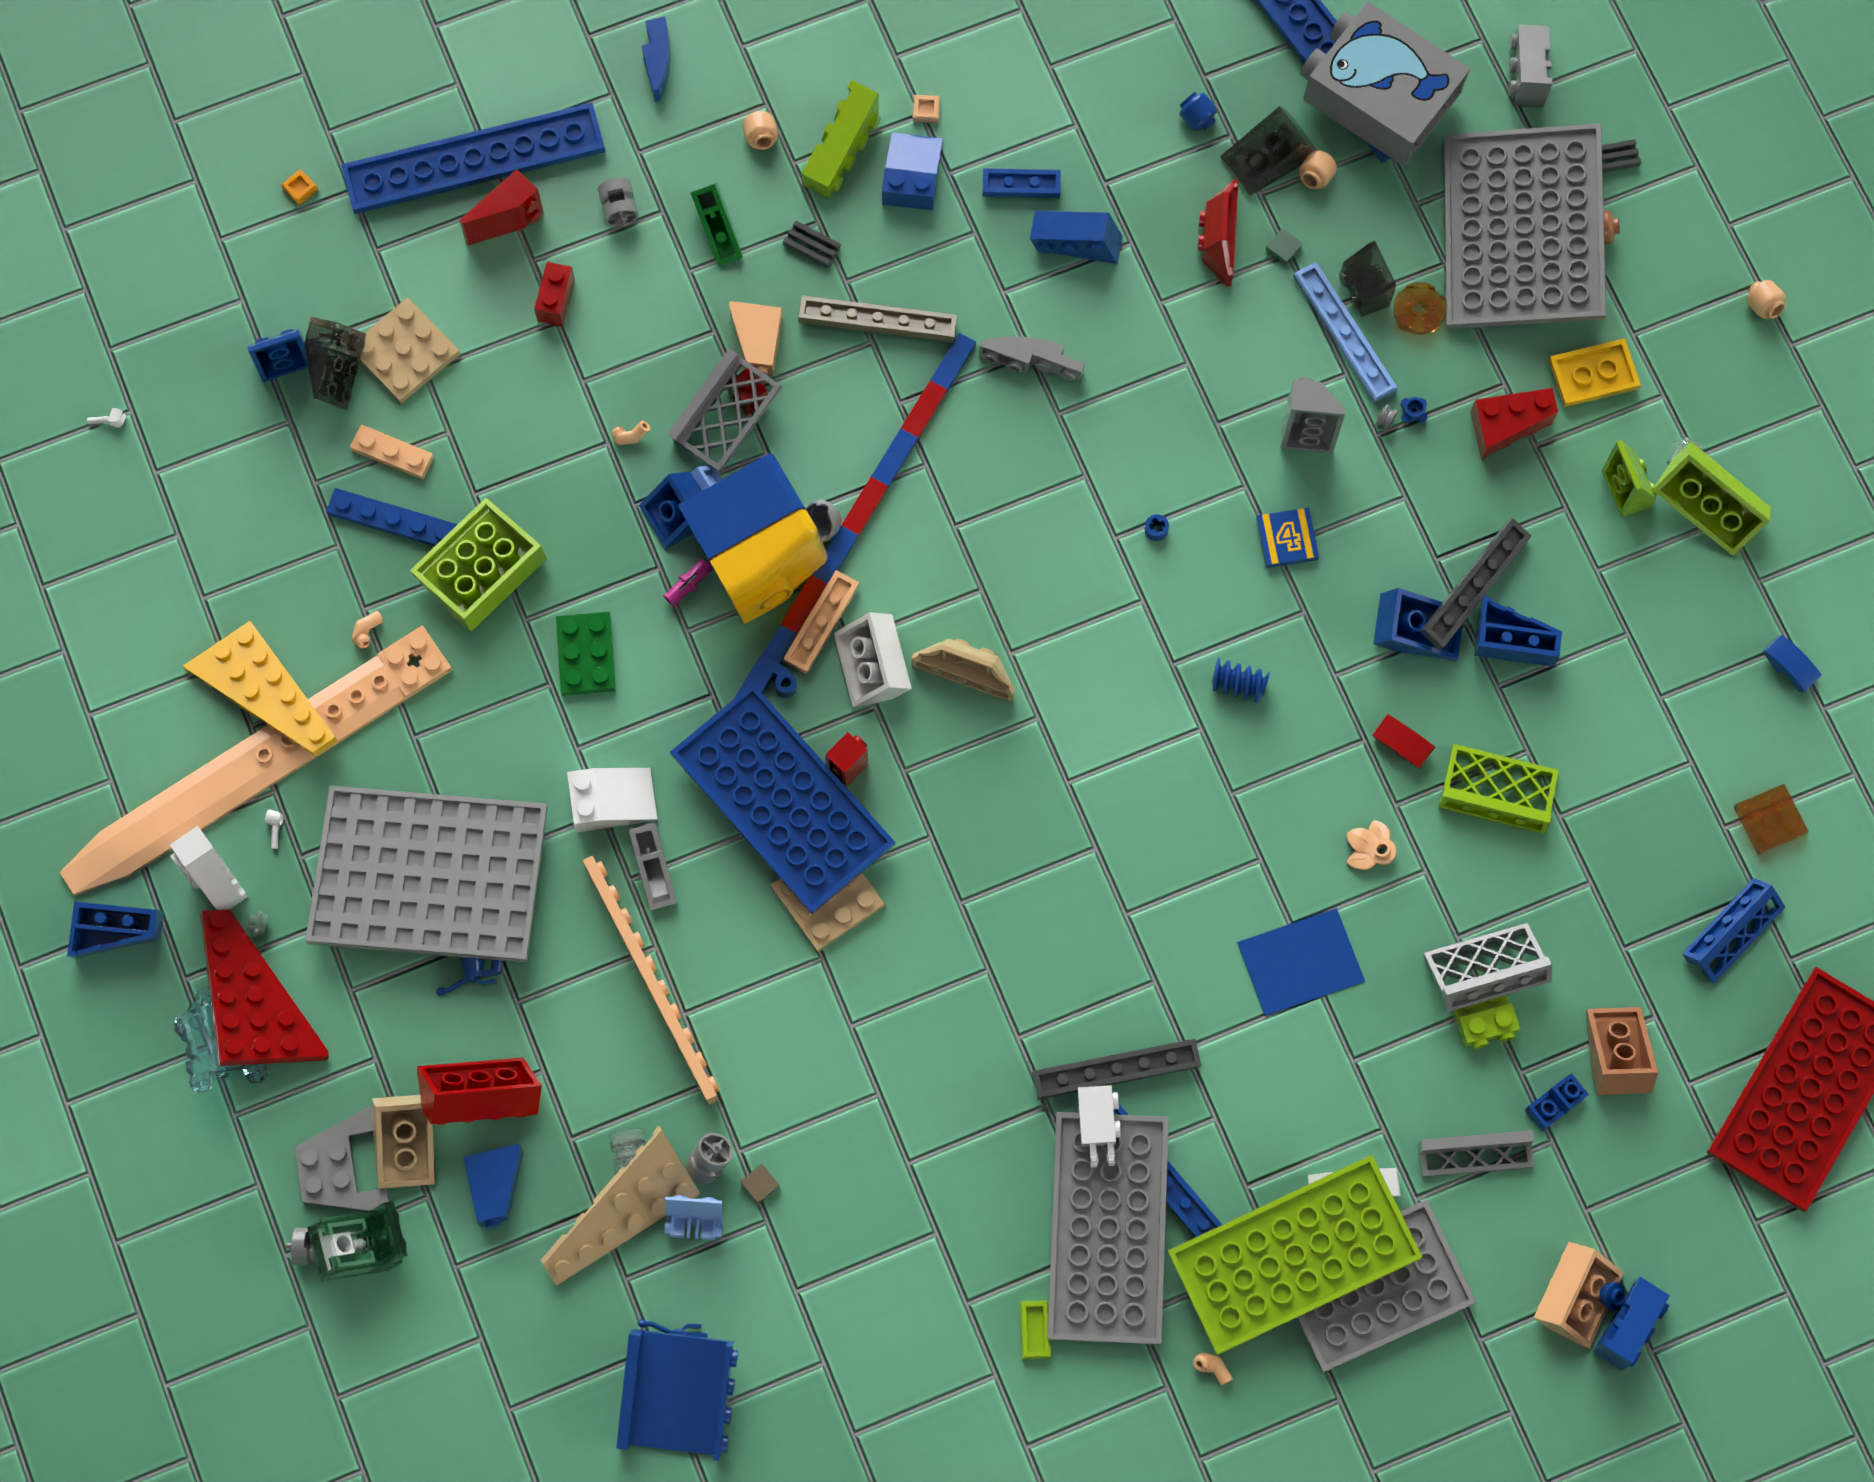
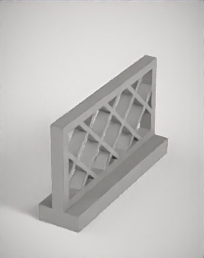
(706, 398)
(1495, 982)

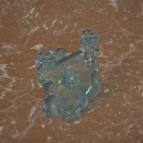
(198, 1032)

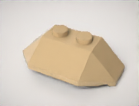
(966, 666)

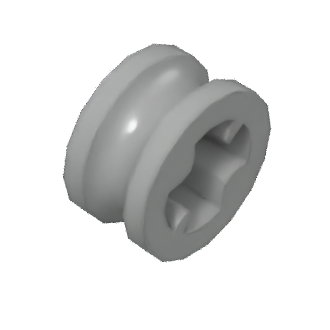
(1386, 417)

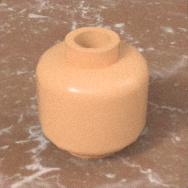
(760, 130)
(1317, 170)
(1766, 299)

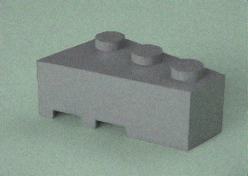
(1530, 66)

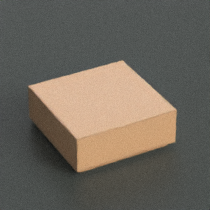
(926, 109)

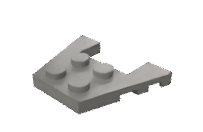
(328, 1167)

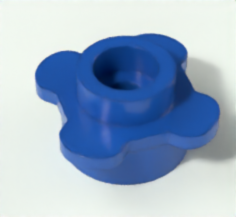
(1414, 403)

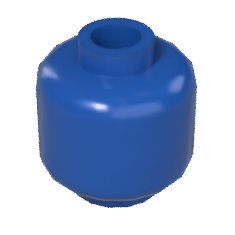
(1198, 111)

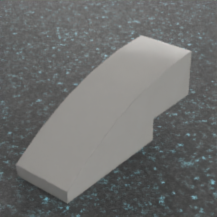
(652, 866)

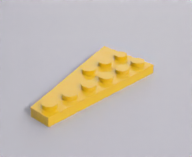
(256, 680)

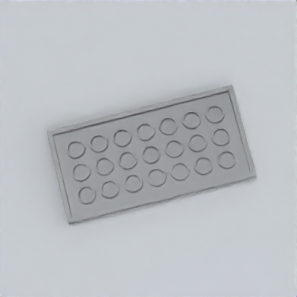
(1109, 1234)

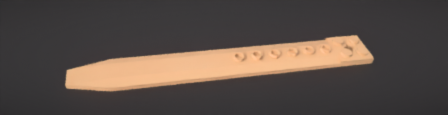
(253, 765)

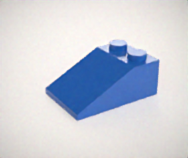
(911, 171)
(279, 355)
(1400, 621)

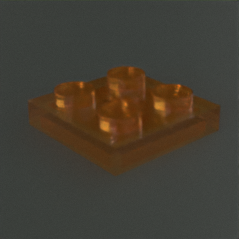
(1771, 819)

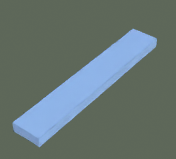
(1345, 332)

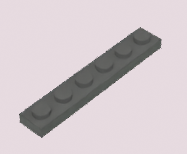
(1475, 584)
(1117, 1068)

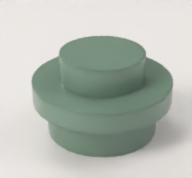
(257, 924)

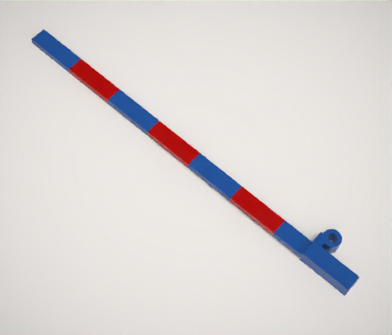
(769, 663)

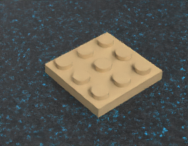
(406, 350)
(837, 916)

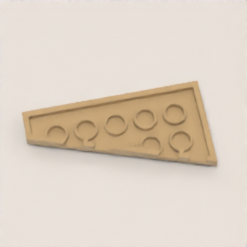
(622, 1208)

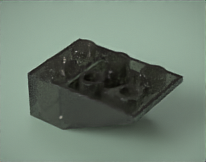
(333, 360)

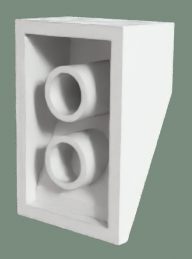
(611, 797)

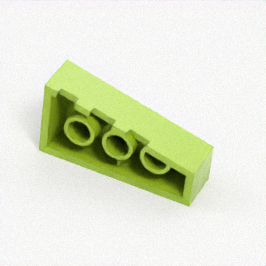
(842, 140)

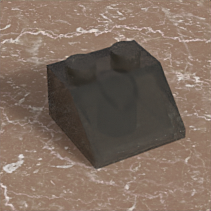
(1368, 280)

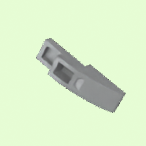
(1022, 352)

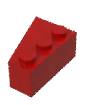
(1511, 417)

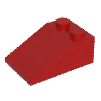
(503, 211)

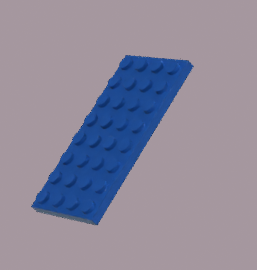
(782, 798)

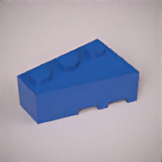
(1077, 235)
(111, 927)
(1632, 1324)

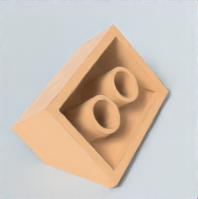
(1572, 1298)

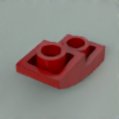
(1403, 741)

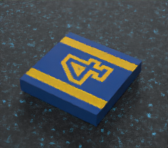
(1287, 537)

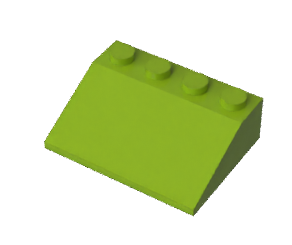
(479, 564)

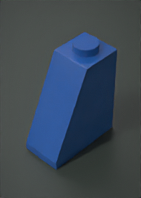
(493, 1182)

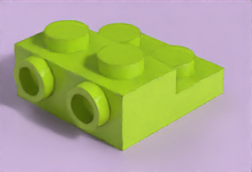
(1487, 1022)

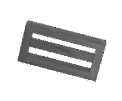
(1619, 146)
(793, 233)

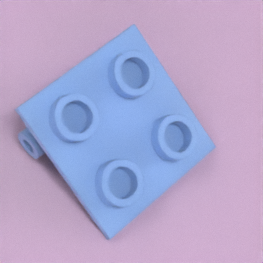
(694, 1212)

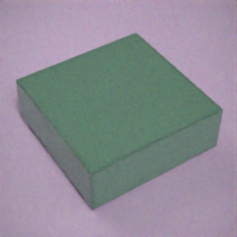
(1284, 246)

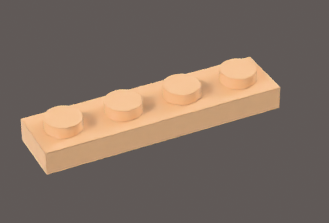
(821, 622)

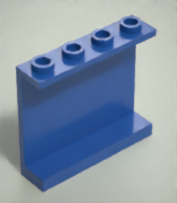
(676, 1393)

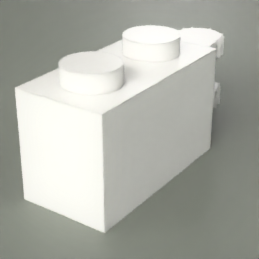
(1098, 1121)

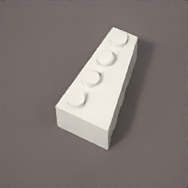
(207, 870)

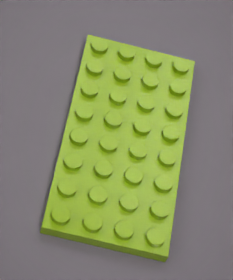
(1294, 1254)

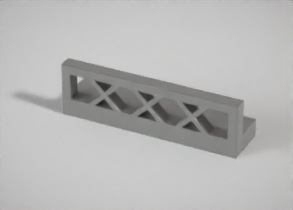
(1474, 1143)

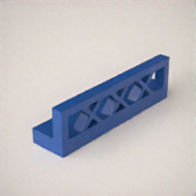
(1733, 924)

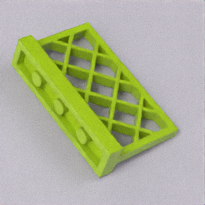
(1498, 809)

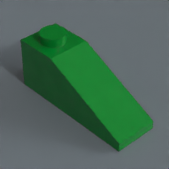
(717, 223)

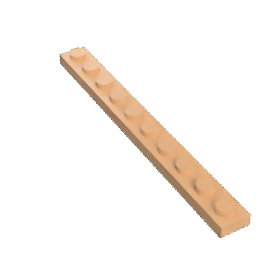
(656, 988)

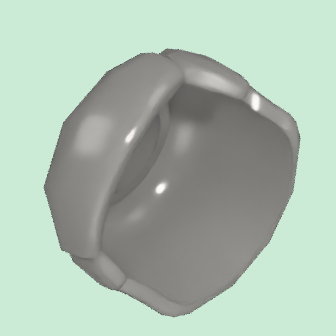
(825, 518)

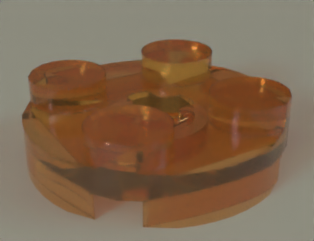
(1423, 322)

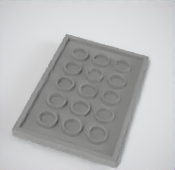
(1393, 1303)

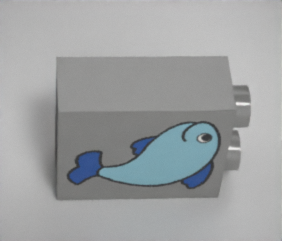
(1383, 82)

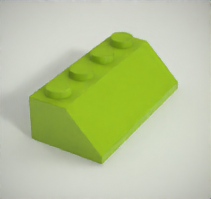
(1712, 499)

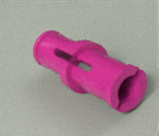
(674, 595)

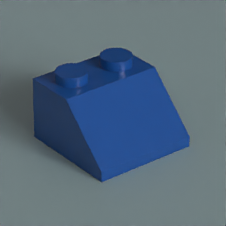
(662, 507)

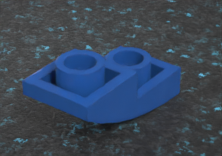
(1790, 659)
(1556, 1102)

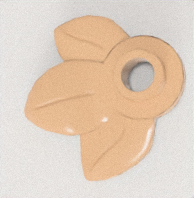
(1366, 846)

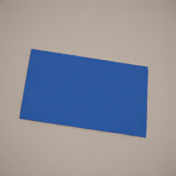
(1301, 961)

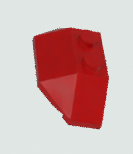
(1220, 232)

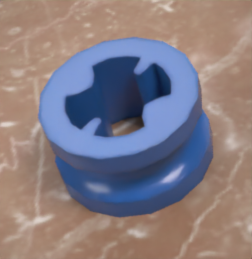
(1160, 520)

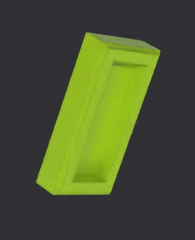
(1035, 1330)

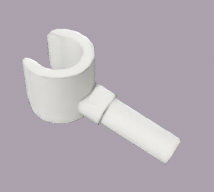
(115, 418)
(276, 820)

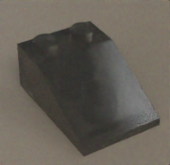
(1268, 151)

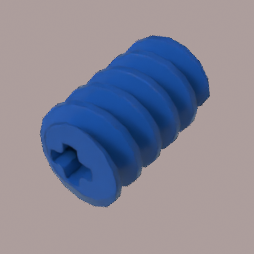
(1239, 680)

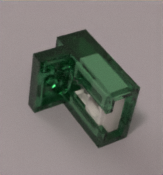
(378, 1240)

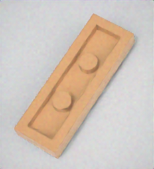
(392, 452)

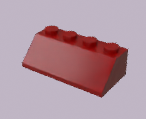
(478, 1090)

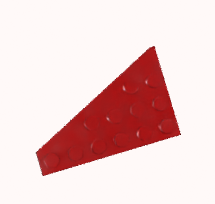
(249, 1005)

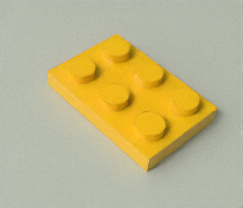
(1594, 372)

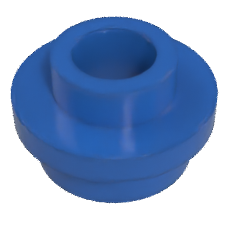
(1612, 1295)

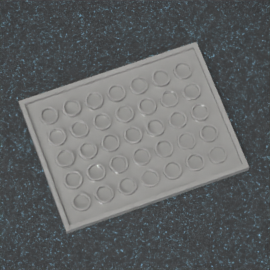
(1524, 226)

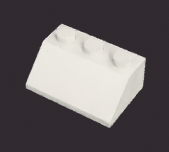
(872, 659)

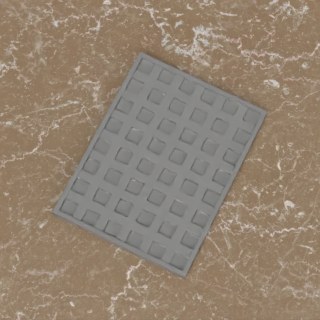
(427, 874)

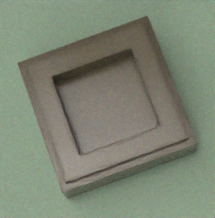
(760, 1183)

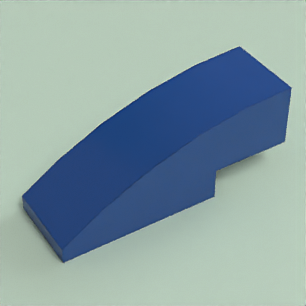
(657, 55)

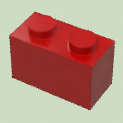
(554, 294)
(847, 758)

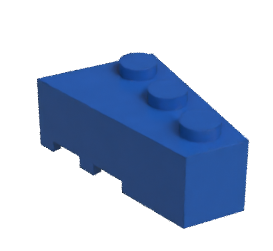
(1515, 637)

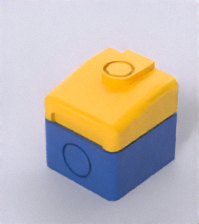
(755, 536)

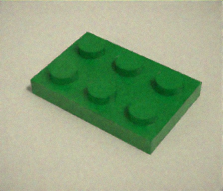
(585, 653)

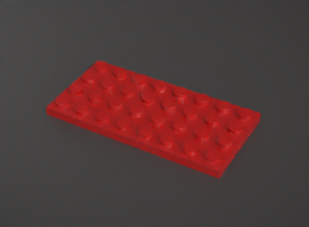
(1803, 1093)

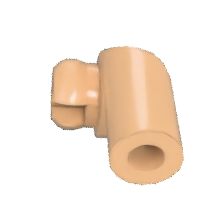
(630, 437)
(362, 627)
(1212, 1364)

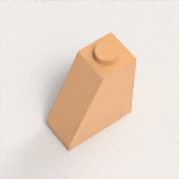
(757, 333)

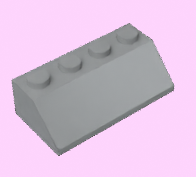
(1311, 418)

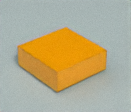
(299, 187)

